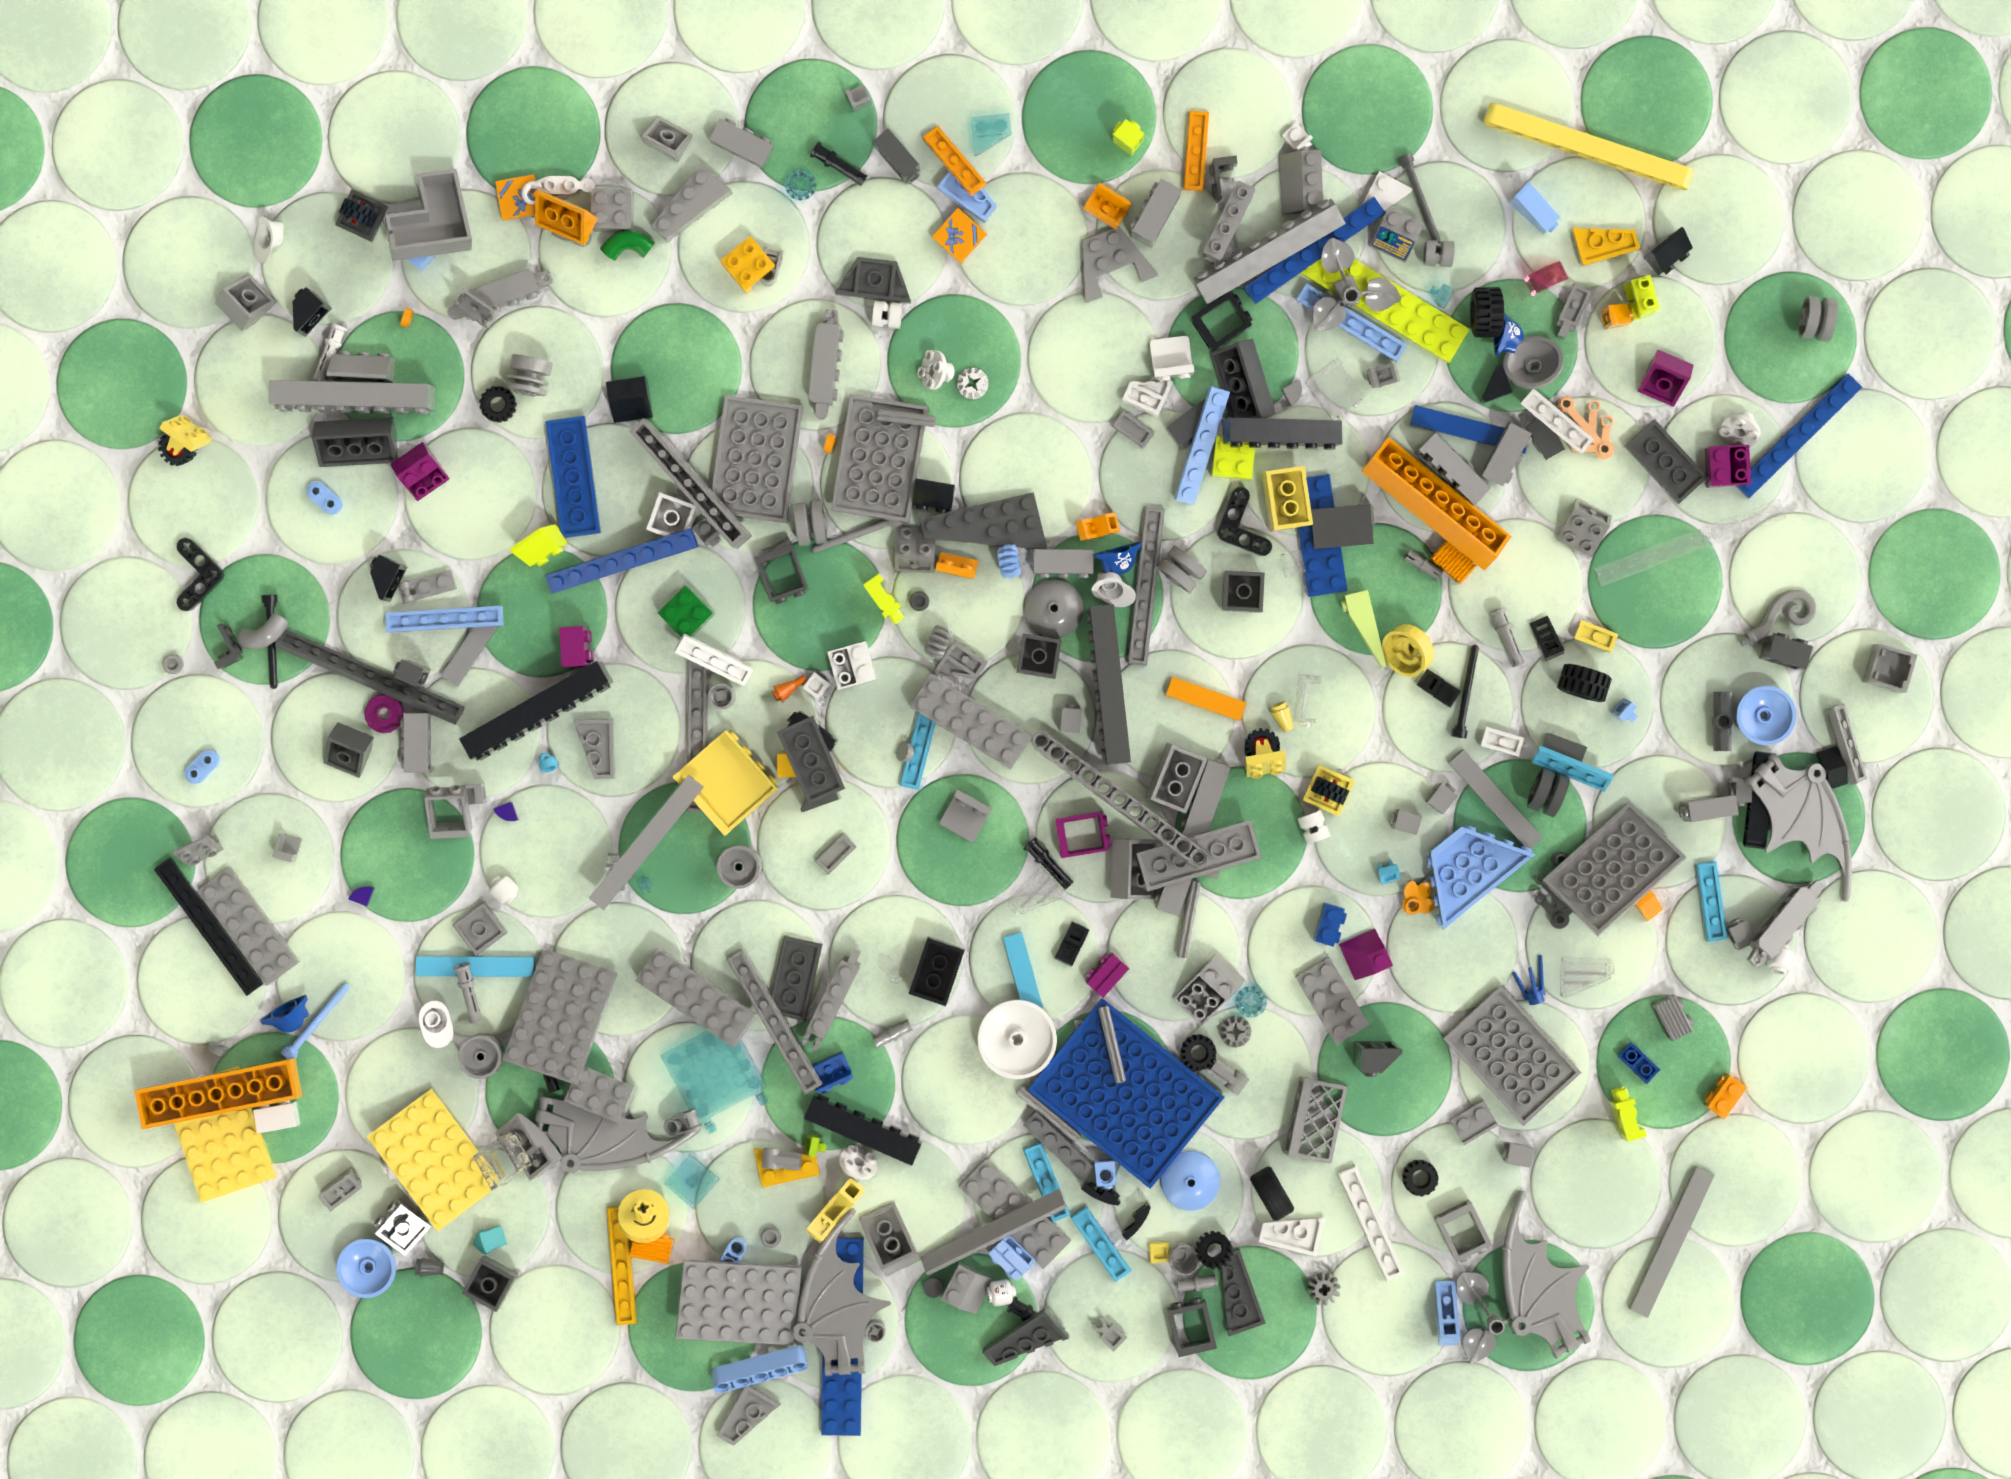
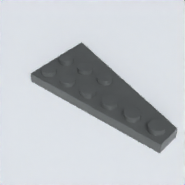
(992, 523)

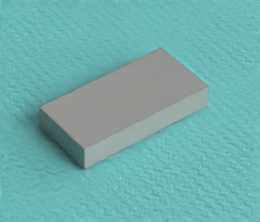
(1133, 429)
(835, 853)

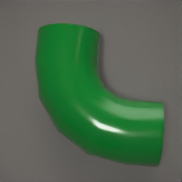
(626, 240)

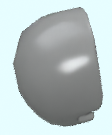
(1183, 1259)

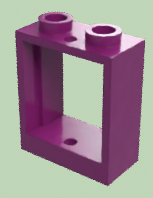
(1105, 839)

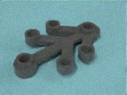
(1559, 905)

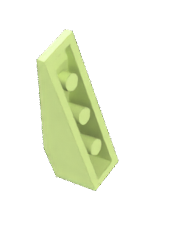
(1361, 615)

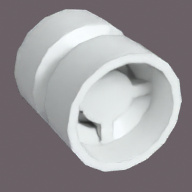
(894, 314)
(1310, 820)

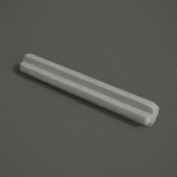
(1188, 919)
(1112, 1044)
(1048, 1113)

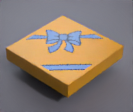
(510, 198)
(959, 235)

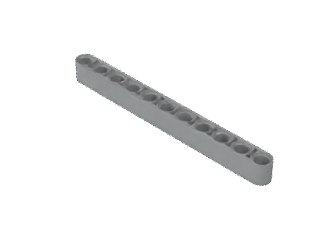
(1125, 808)

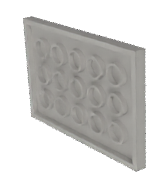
(757, 457)
(878, 461)
(1614, 869)
(560, 1016)
(1512, 1055)
(738, 1302)

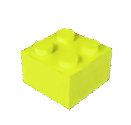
(1232, 462)

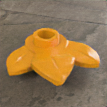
(1420, 896)

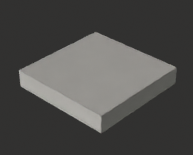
(480, 928)

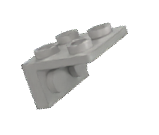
(1584, 528)
(913, 551)
(965, 816)

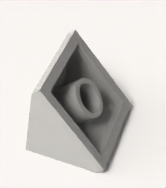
(667, 138)

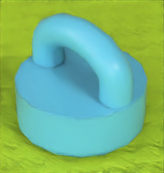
(549, 764)

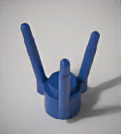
(1534, 993)

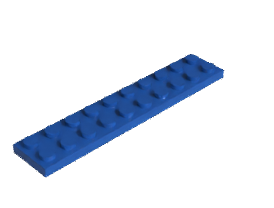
(844, 1392)

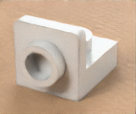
(1297, 138)

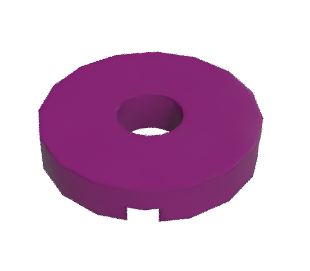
(372, 711)

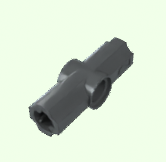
(1722, 707)

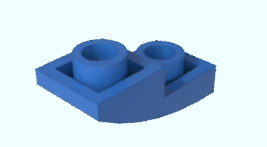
(1638, 1063)

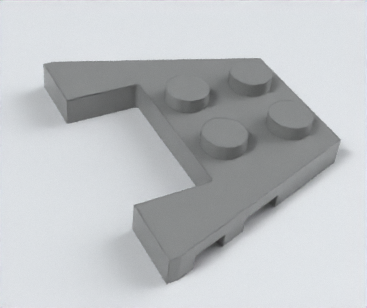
(1108, 253)

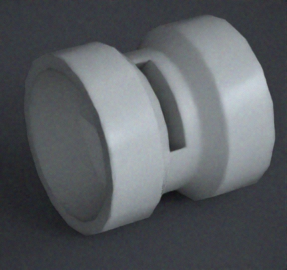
(873, 1333)

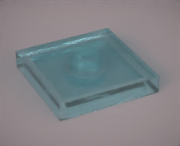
(691, 1181)

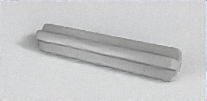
(906, 418)

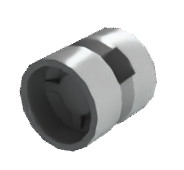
(1445, 256)
(721, 696)

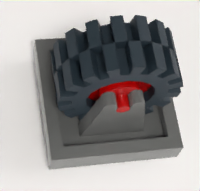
(361, 215)

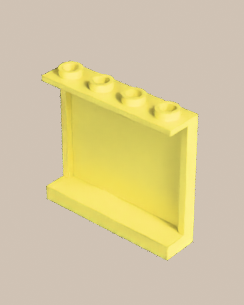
(730, 780)

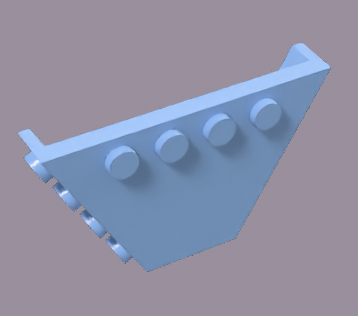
(1468, 868)

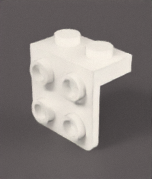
(1171, 358)

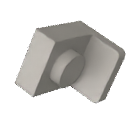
(707, 533)

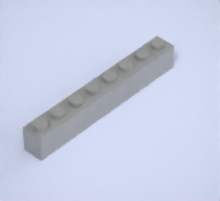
(1269, 250)
(690, 483)
(1198, 822)

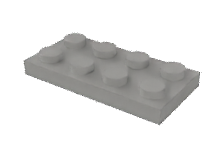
(1332, 1000)

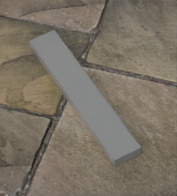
(1495, 799)

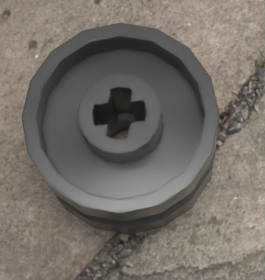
(1548, 792)

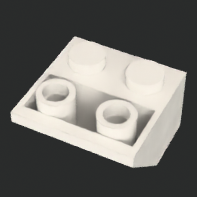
(852, 665)

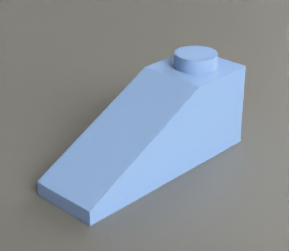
(1447, 1313)

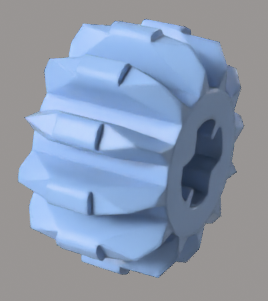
(1009, 561)

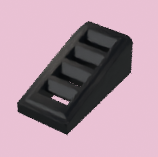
(1553, 654)

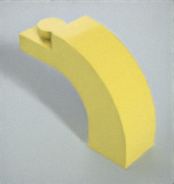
(835, 1209)

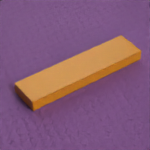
(1196, 151)
(954, 161)
(1206, 698)

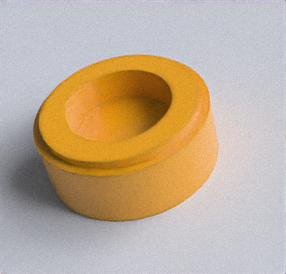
(407, 317)
(829, 443)

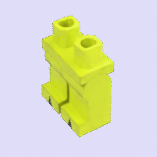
(1645, 298)
(884, 600)
(1626, 1115)

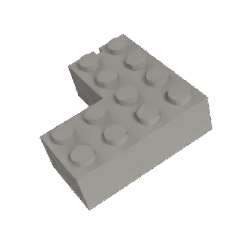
(436, 228)

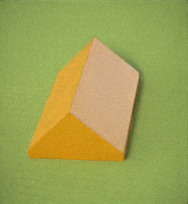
(563, 218)

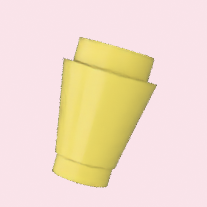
(1282, 715)

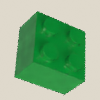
(686, 612)

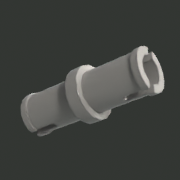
(1423, 565)
(892, 1034)
(1196, 1283)

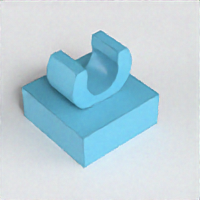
(1389, 873)

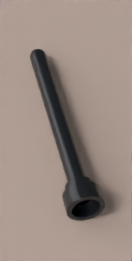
(270, 602)
(1460, 729)

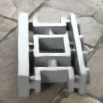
(1228, 223)

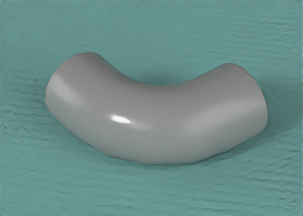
(263, 636)

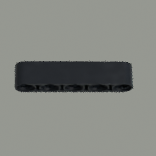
(1756, 815)

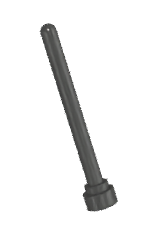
(1407, 163)

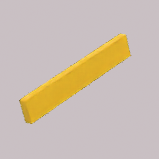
(621, 1271)

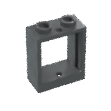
(897, 156)
(773, 555)
(1197, 1346)

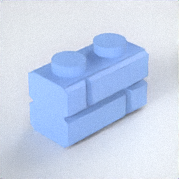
(1011, 1257)

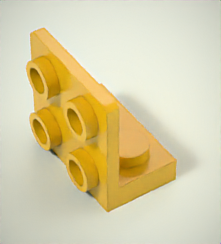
(747, 264)

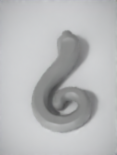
(1760, 632)

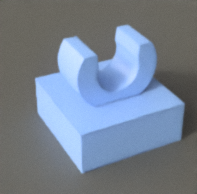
(1624, 710)

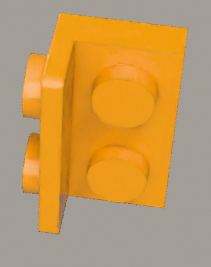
(957, 565)
(1724, 1095)

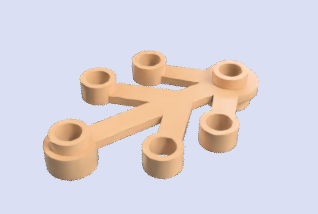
(1590, 427)

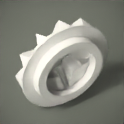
(970, 392)

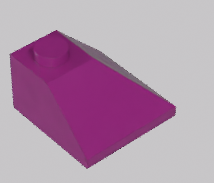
(1365, 955)

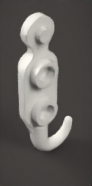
(557, 185)

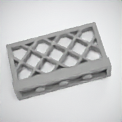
(1299, 1114)

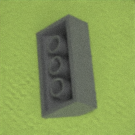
(1242, 375)
(355, 442)
(1375, 1056)

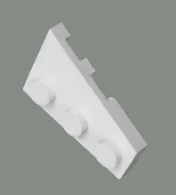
(1293, 1235)

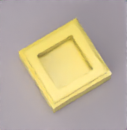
(1159, 1252)

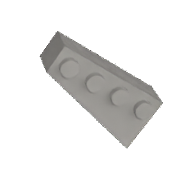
(692, 201)

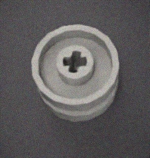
(1817, 318)
(810, 523)
(1183, 567)
(728, 862)
(478, 1067)

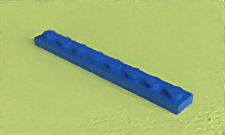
(1312, 253)
(1800, 433)
(621, 560)

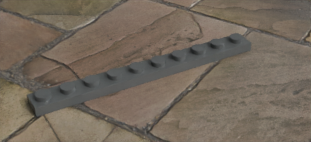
(369, 676)

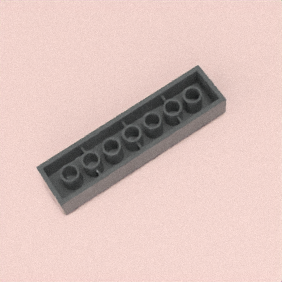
(1110, 685)

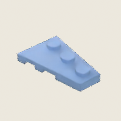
(978, 205)

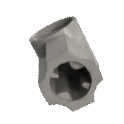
(1230, 1078)
(777, 1159)

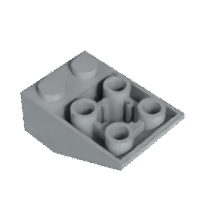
(1209, 989)

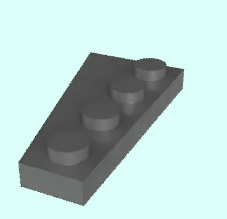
(1240, 1298)
(1026, 1337)

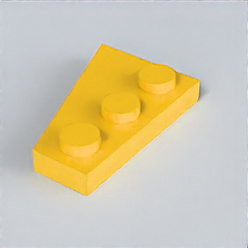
(1602, 244)

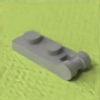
(428, 586)

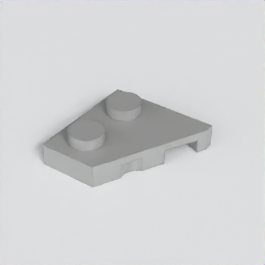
(961, 662)

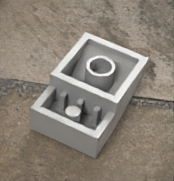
(534, 1142)

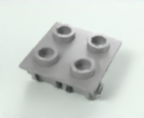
(198, 850)

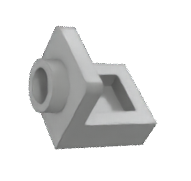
(1383, 375)

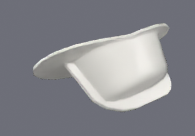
(268, 237)
(1113, 590)
(435, 1024)

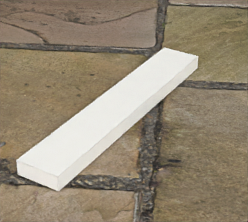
(1370, 1223)

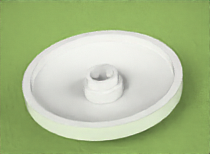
(1017, 1039)

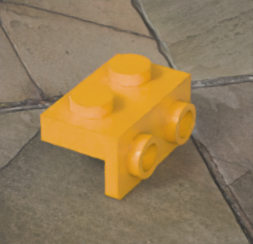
(1107, 206)

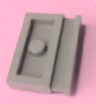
(1473, 1122)

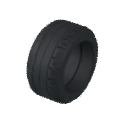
(1272, 1193)

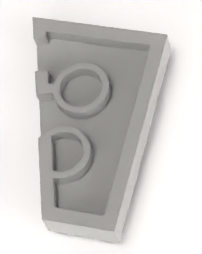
(598, 743)

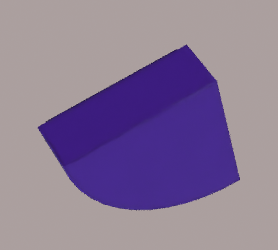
(506, 812)
(362, 895)

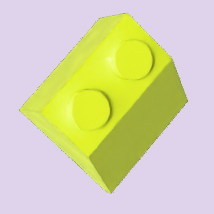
(540, 546)

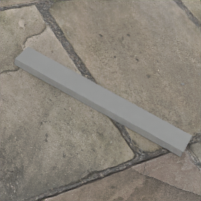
(1146, 586)
(697, 715)
(646, 842)
(774, 1021)
(993, 1232)
(1671, 1241)

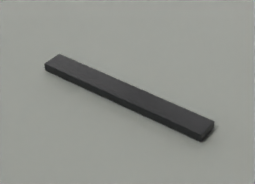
(208, 926)

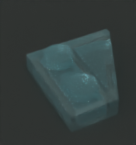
(989, 131)

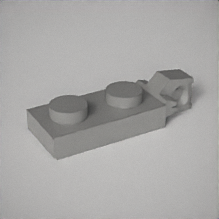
(1572, 310)

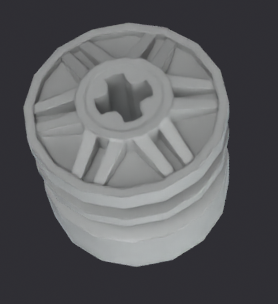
(528, 375)

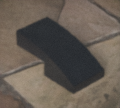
(1438, 688)
(1071, 944)
(1140, 1216)

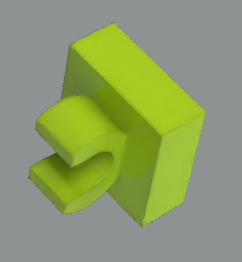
(813, 1145)

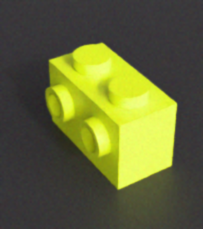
(1128, 136)

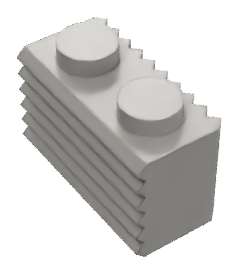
(1673, 1017)

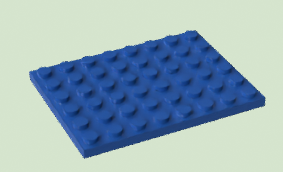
(1134, 1121)

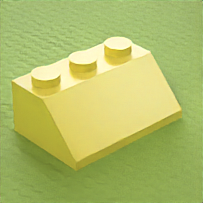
(1287, 498)

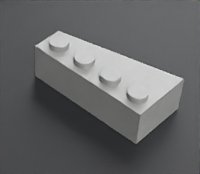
(1452, 469)

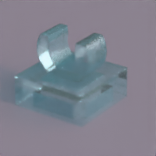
(1441, 295)

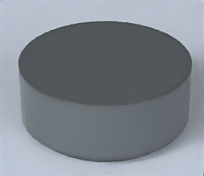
(919, 601)
(933, 1287)

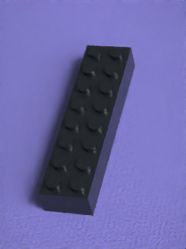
(536, 710)

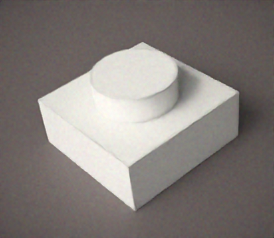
(816, 685)

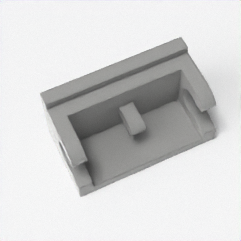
(476, 309)
(340, 1189)

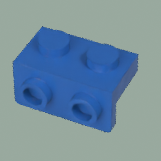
(832, 1072)

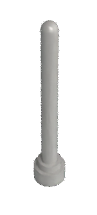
(855, 534)

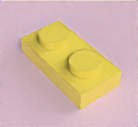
(1595, 636)

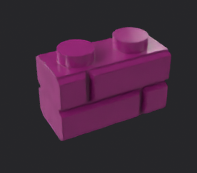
(1107, 974)

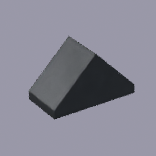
(1497, 386)
(1834, 765)

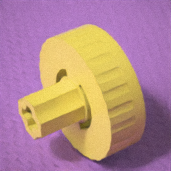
(1410, 641)
(631, 1211)

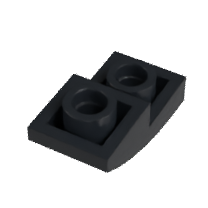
(1106, 1196)

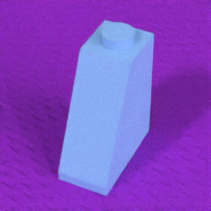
(1535, 209)

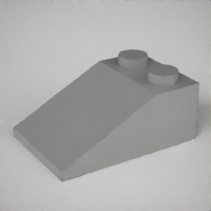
(889, 1239)

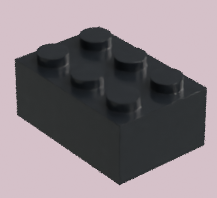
(936, 971)

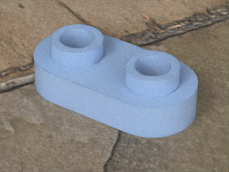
(324, 497)
(203, 769)

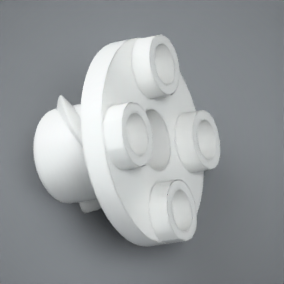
(935, 370)
(1740, 429)
(858, 1163)

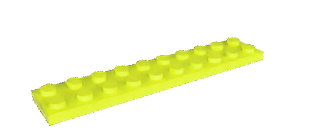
(1408, 317)

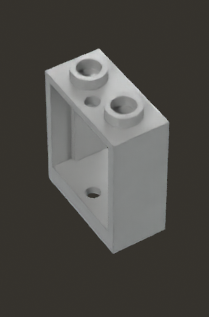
(1708, 808)
(454, 829)
(1454, 1213)

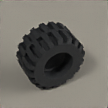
(1487, 312)
(1584, 682)

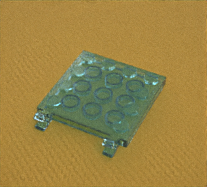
(713, 1075)

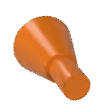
(784, 690)

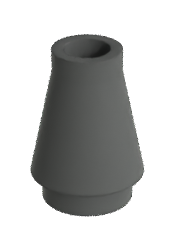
(428, 1267)

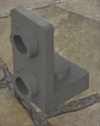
(1225, 164)
(227, 659)

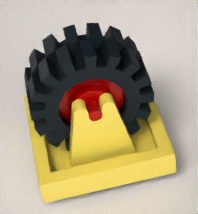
(181, 440)
(1263, 754)
(1328, 790)

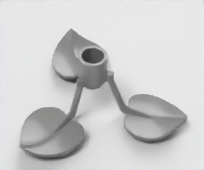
(1329, 313)
(1477, 1342)

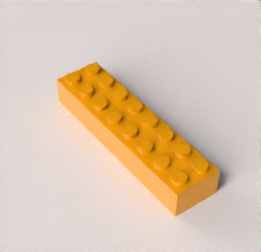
(1436, 503)
(218, 1093)

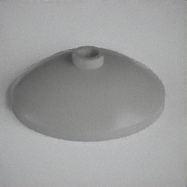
(1534, 354)
(1050, 623)

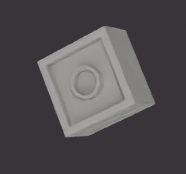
(1889, 668)

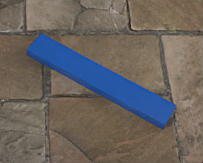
(1456, 426)

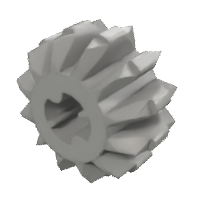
(938, 642)
(1329, 1292)

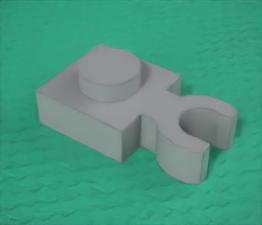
(1111, 1335)

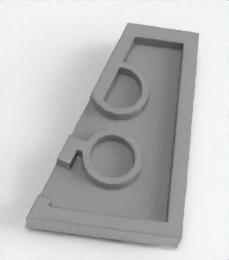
(747, 1412)

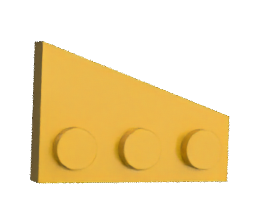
(770, 1177)

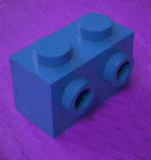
(1329, 924)

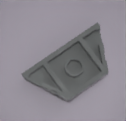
(874, 280)

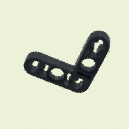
(1233, 525)
(210, 565)

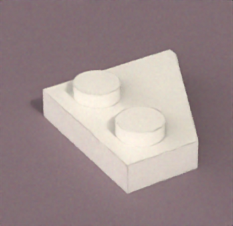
(1387, 191)
(1147, 396)

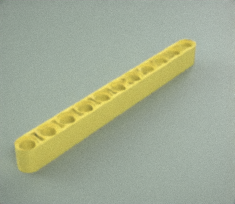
(1588, 146)

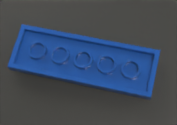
(573, 477)
(1323, 566)

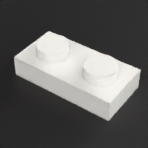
(1501, 741)

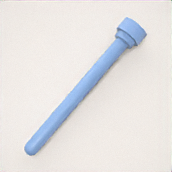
(292, 1050)

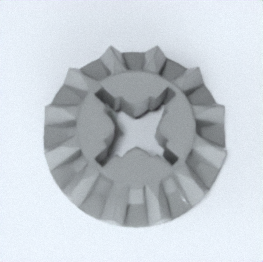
(1229, 1024)

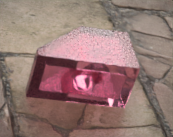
(1546, 278)

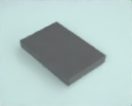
(1342, 526)

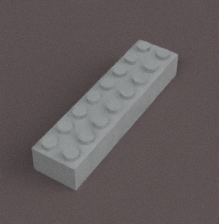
(352, 396)

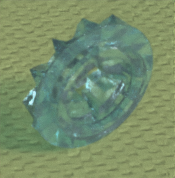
(799, 175)
(1256, 1009)

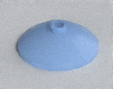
(1779, 715)
(1191, 1166)
(355, 1275)

